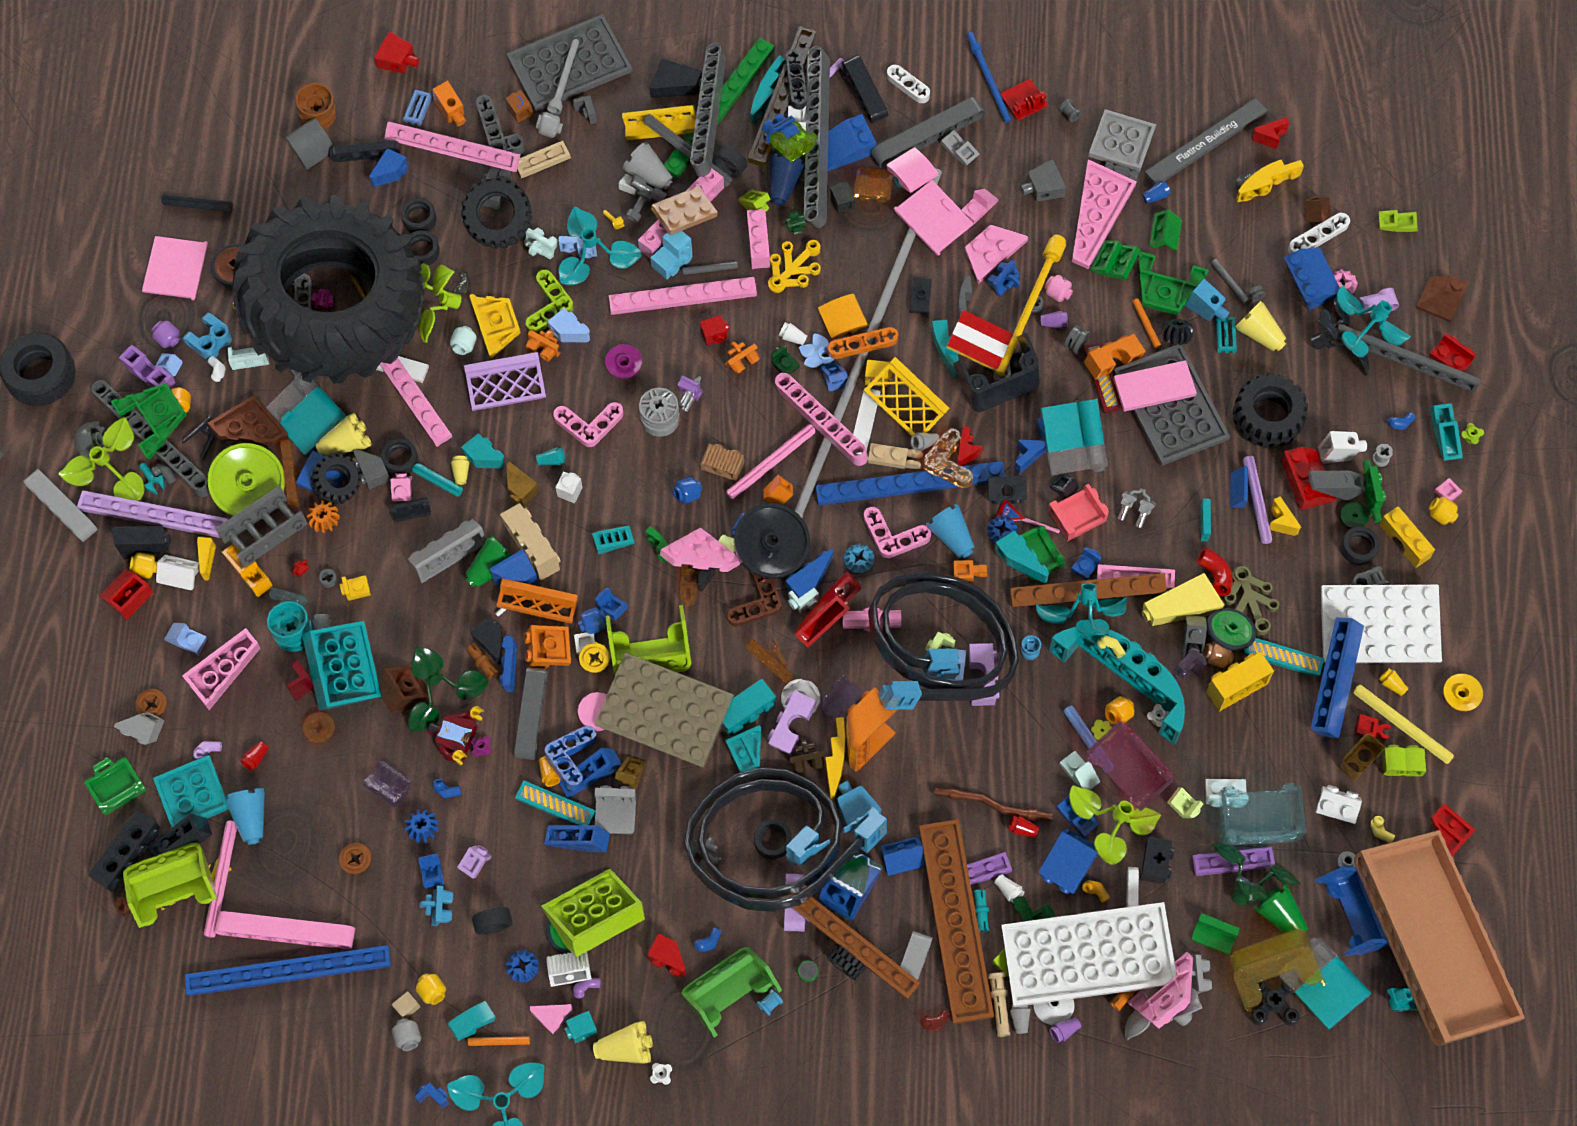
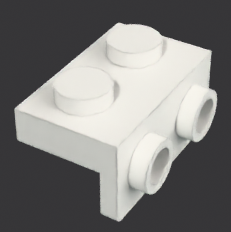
(1339, 804)

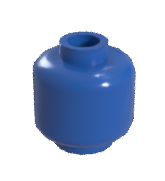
(687, 490)
(592, 621)

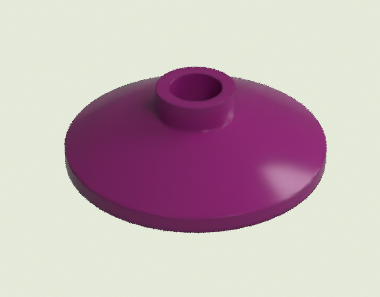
(623, 354)

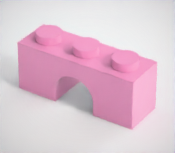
(758, 238)

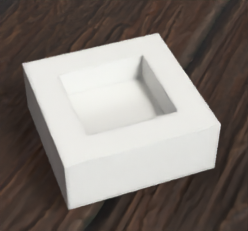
(582, 640)

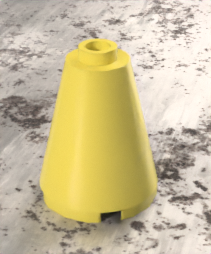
(1262, 328)

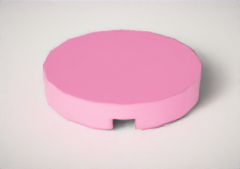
(590, 708)

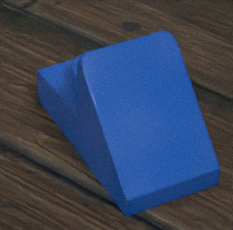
(834, 375)
(1031, 451)

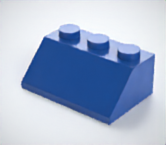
(1312, 276)

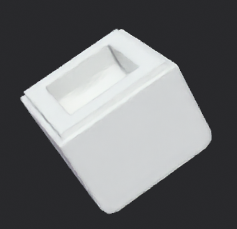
(624, 184)

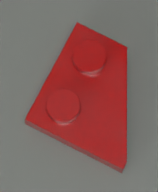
(1452, 827)

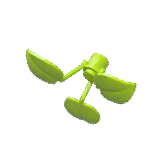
(448, 299)
(118, 437)
(1111, 848)

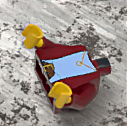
(456, 734)

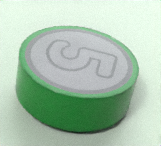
(808, 971)

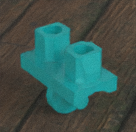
(1401, 1000)

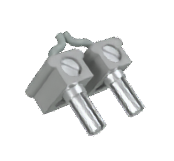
(1145, 507)

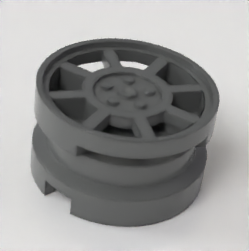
(1076, 339)

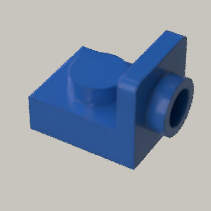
(1087, 563)

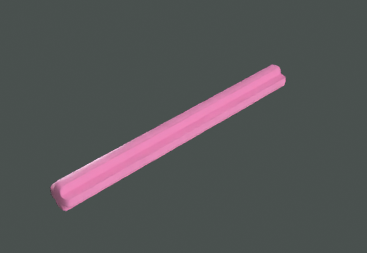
(770, 461)
(220, 877)

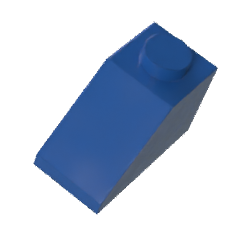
(389, 168)

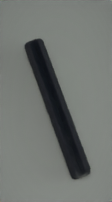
(198, 203)

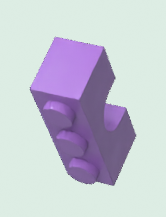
(143, 369)

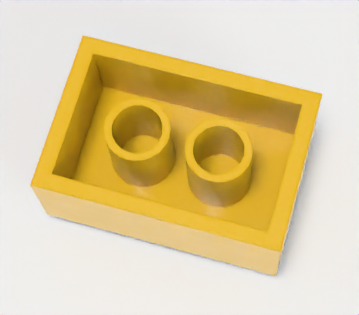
(1239, 681)

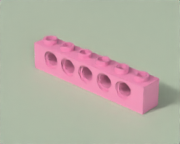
(652, 239)

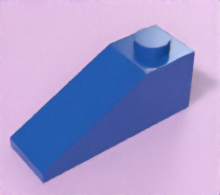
(595, 769)
(577, 837)

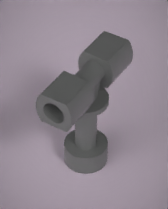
(645, 193)

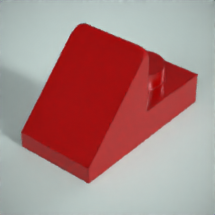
(1269, 133)
(968, 451)

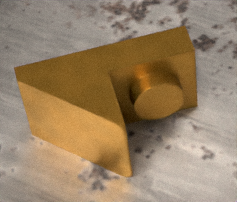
(630, 772)

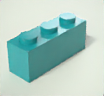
(748, 706)

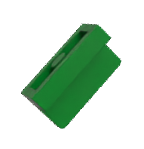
(1165, 230)
(1215, 934)

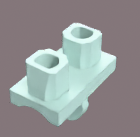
(539, 244)

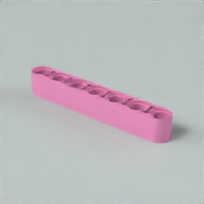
(823, 426)
(284, 930)

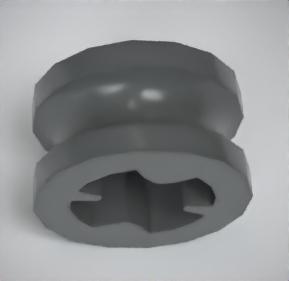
(1256, 293)
(1040, 304)
(325, 583)

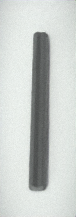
(679, 143)

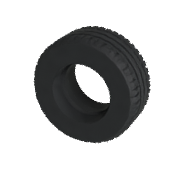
(29, 349)

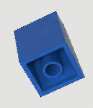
(1068, 861)

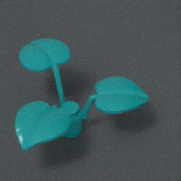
(583, 225)
(1379, 312)
(1088, 597)
(526, 1079)

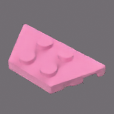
(991, 249)

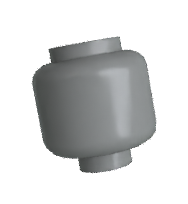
(548, 125)
(406, 1034)

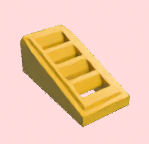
(206, 553)

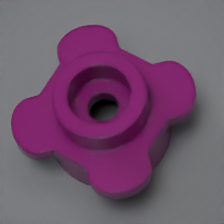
(486, 750)

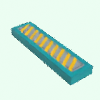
(1287, 657)
(555, 804)

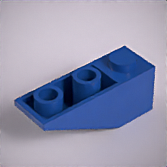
(810, 575)

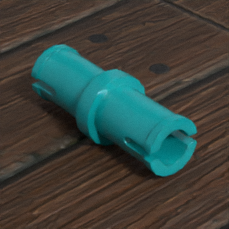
(981, 910)

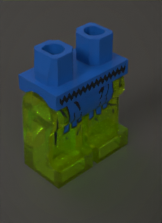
(789, 137)

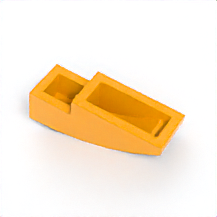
(251, 574)

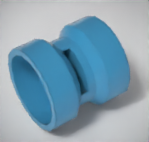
(1033, 644)

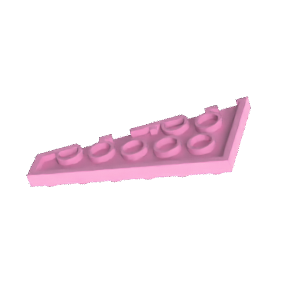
(1101, 203)

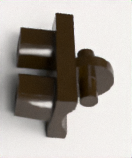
(798, 760)

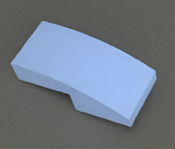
(571, 244)

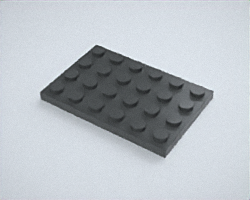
(595, 62)
(1181, 425)

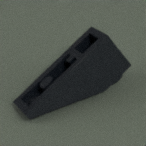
(189, 830)

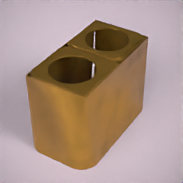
(1367, 742)

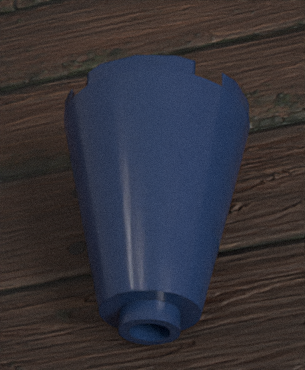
(783, 178)

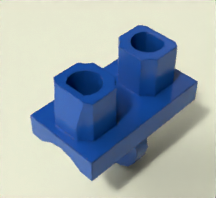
(1007, 278)

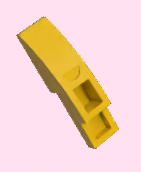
(1263, 180)

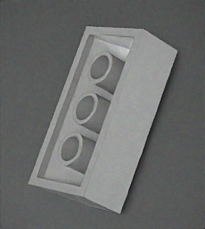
(447, 550)

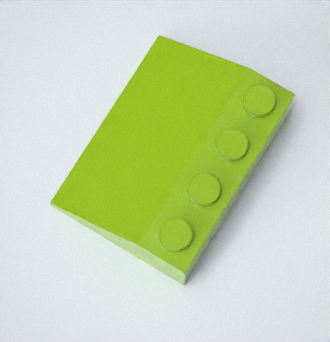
(594, 912)

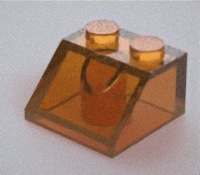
(873, 184)

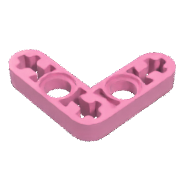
(592, 428)
(889, 540)

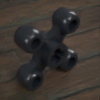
(1268, 1006)

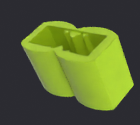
(1403, 761)

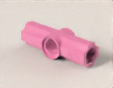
(860, 619)

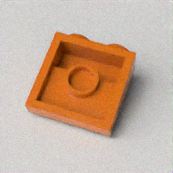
(547, 646)

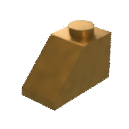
(520, 486)

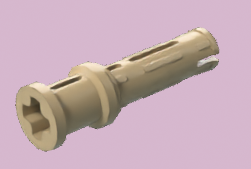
(999, 996)

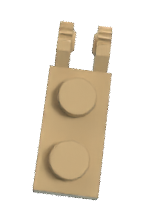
(893, 456)

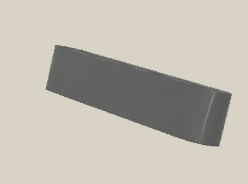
(531, 713)

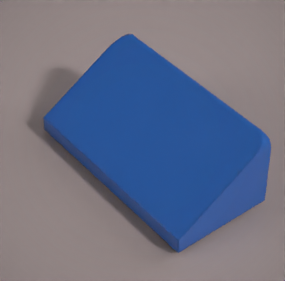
(1239, 488)

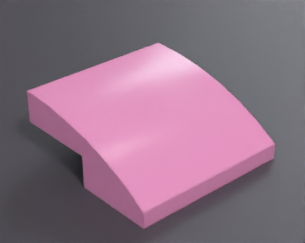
(912, 170)

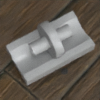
(1200, 966)

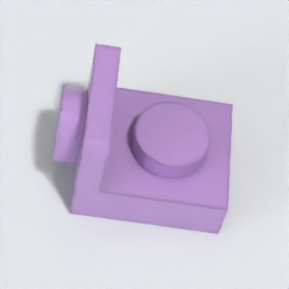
(474, 860)

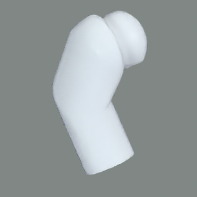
(218, 369)

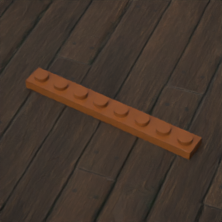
(1105, 589)
(858, 946)

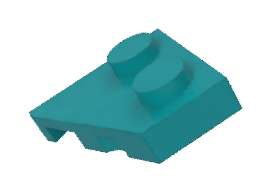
(746, 749)

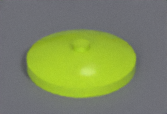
(243, 476)

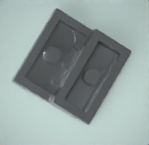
(310, 143)

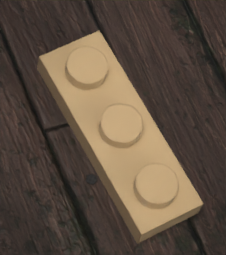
(542, 159)

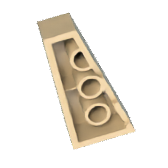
(529, 538)

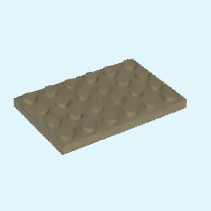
(664, 710)

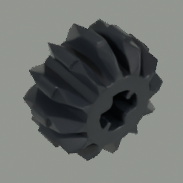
(1177, 331)

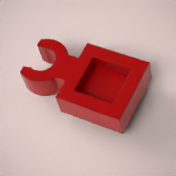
(1369, 725)

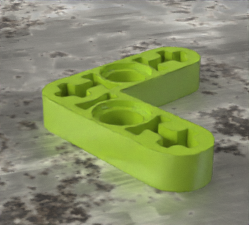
(556, 301)

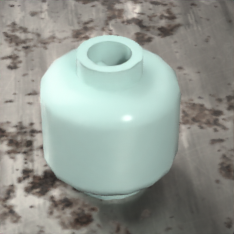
(463, 340)

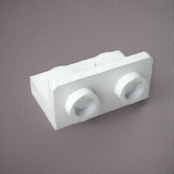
(1213, 787)

